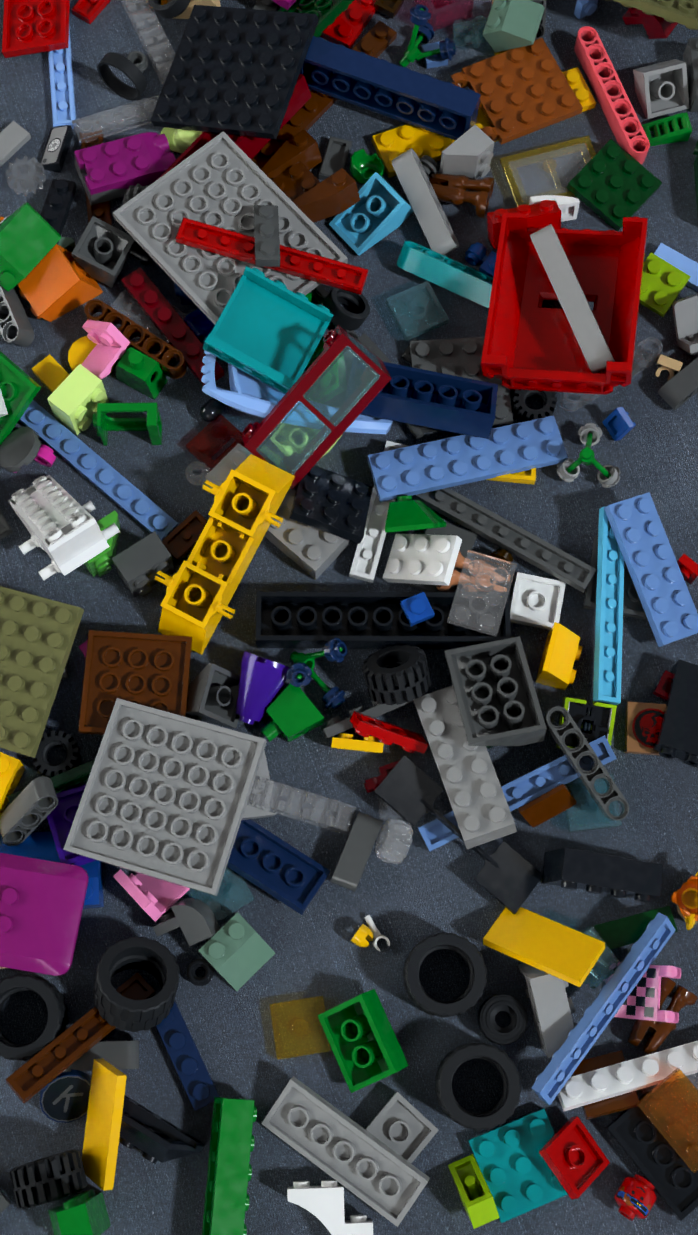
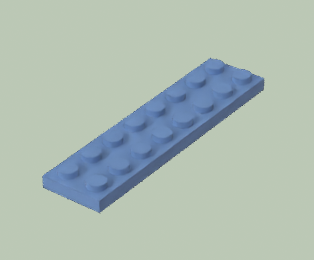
(466, 459)

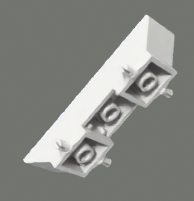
(59, 526)

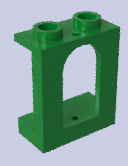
(152, 423)

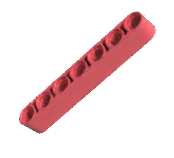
(611, 94)

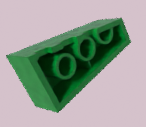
(81, 1215)

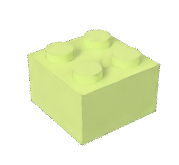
(77, 399)

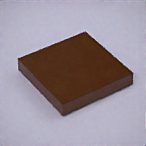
(612, 1104)

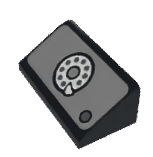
(57, 148)

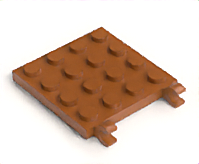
(520, 91)

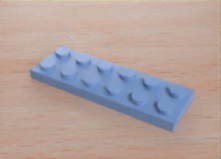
(653, 568)

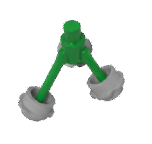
(569, 469)

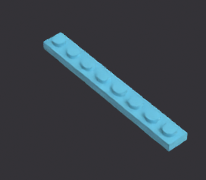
(608, 616)

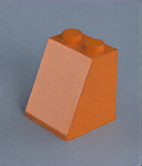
(57, 285)

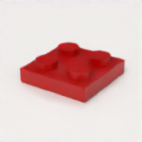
(574, 1157)

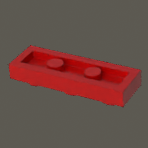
(388, 733)

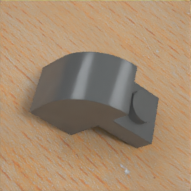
(193, 917)

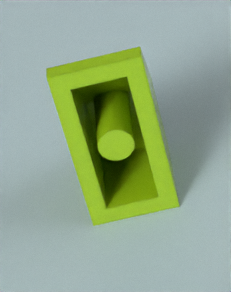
(473, 1191)

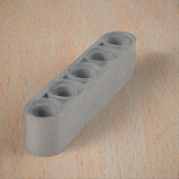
(425, 202)

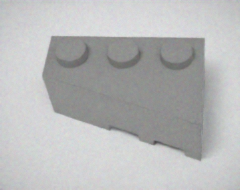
(550, 1007)

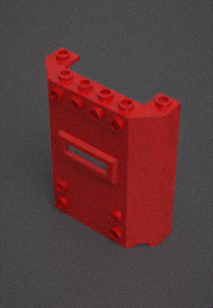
(535, 344)

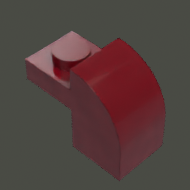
(654, 25)

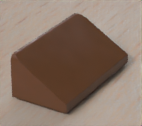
(548, 805)

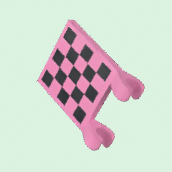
(645, 998)

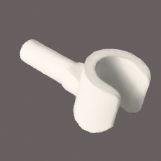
(376, 933)

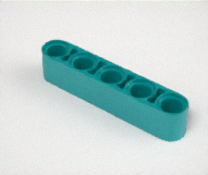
(445, 272)

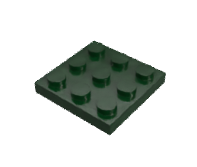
(325, 10)
(614, 184)

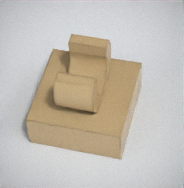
(668, 364)

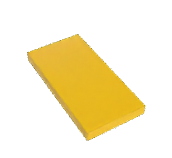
(545, 945)
(103, 1123)

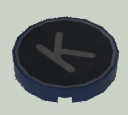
(66, 1096)

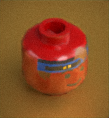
(635, 1197)

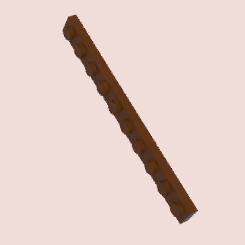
(373, 45)

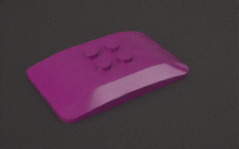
(39, 913)

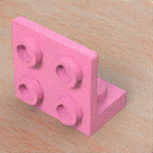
(109, 348)
(150, 893)

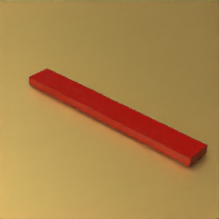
(291, 260)

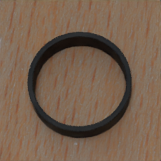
(129, 69)

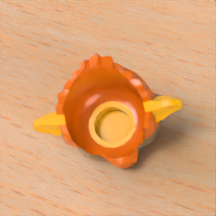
(687, 901)

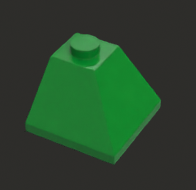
(411, 515)

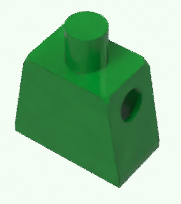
(137, 371)
(291, 715)

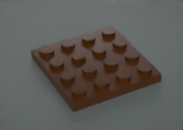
(133, 668)

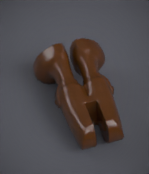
(453, 190)
(661, 1030)

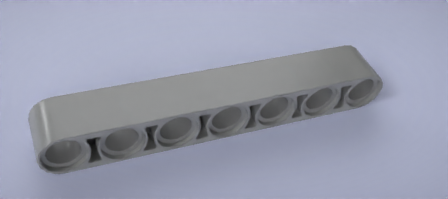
(572, 298)

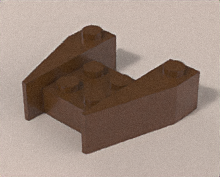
(291, 173)

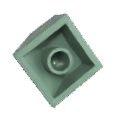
(512, 24)
(236, 951)

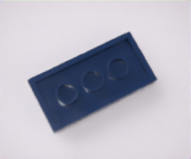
(276, 866)

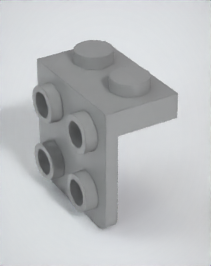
(686, 323)

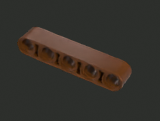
(147, 341)

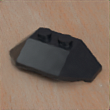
(154, 1135)

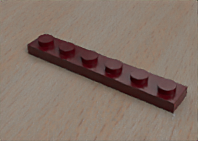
(168, 321)

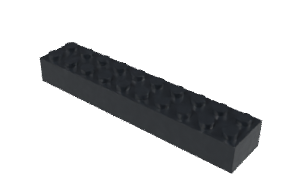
(361, 621)

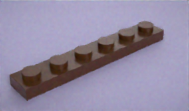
(71, 1044)

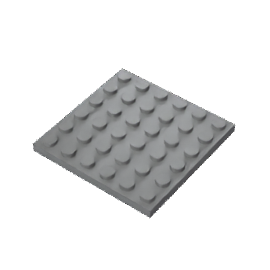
(166, 796)

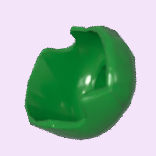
(365, 165)

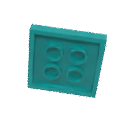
(514, 1166)

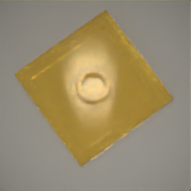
(298, 1027)

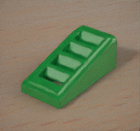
(678, 135)

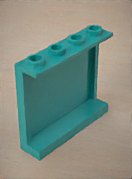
(268, 330)

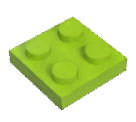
(661, 284)

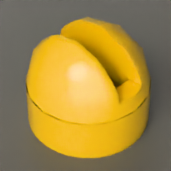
(361, 935)

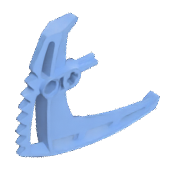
(259, 399)

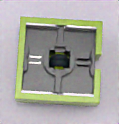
(592, 720)

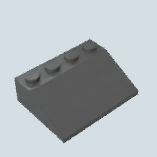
(496, 694)

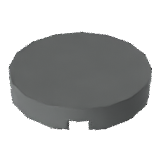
(19, 449)

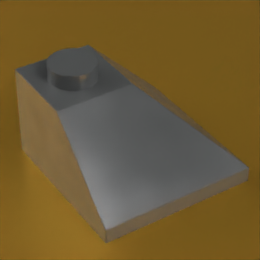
(103, 251)
(214, 696)

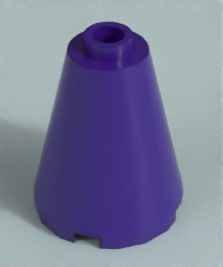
(258, 686)

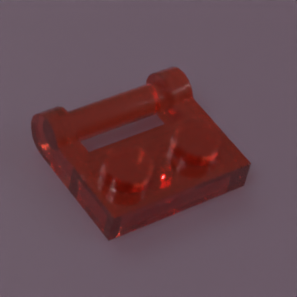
(212, 439)

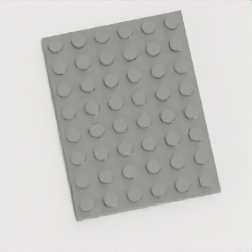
(217, 189)

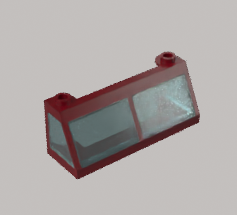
(318, 406)

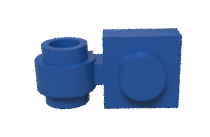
(477, 255)

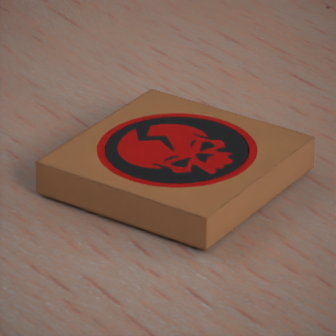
(643, 727)

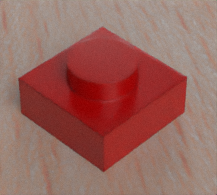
(688, 568)

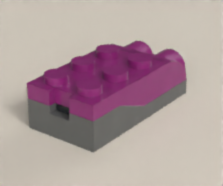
(115, 165)

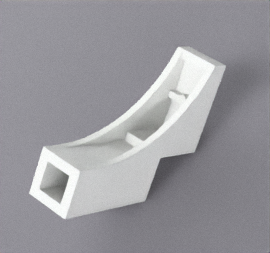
(327, 1205)

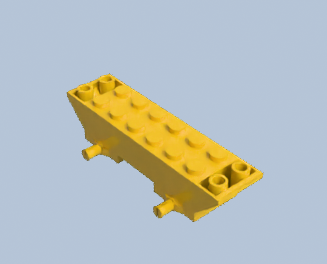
(236, 526)

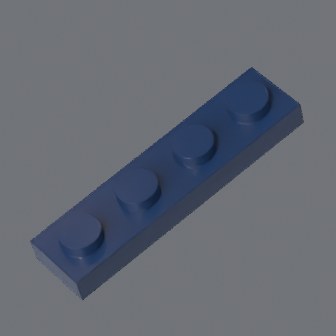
(187, 1059)

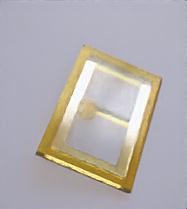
(546, 169)

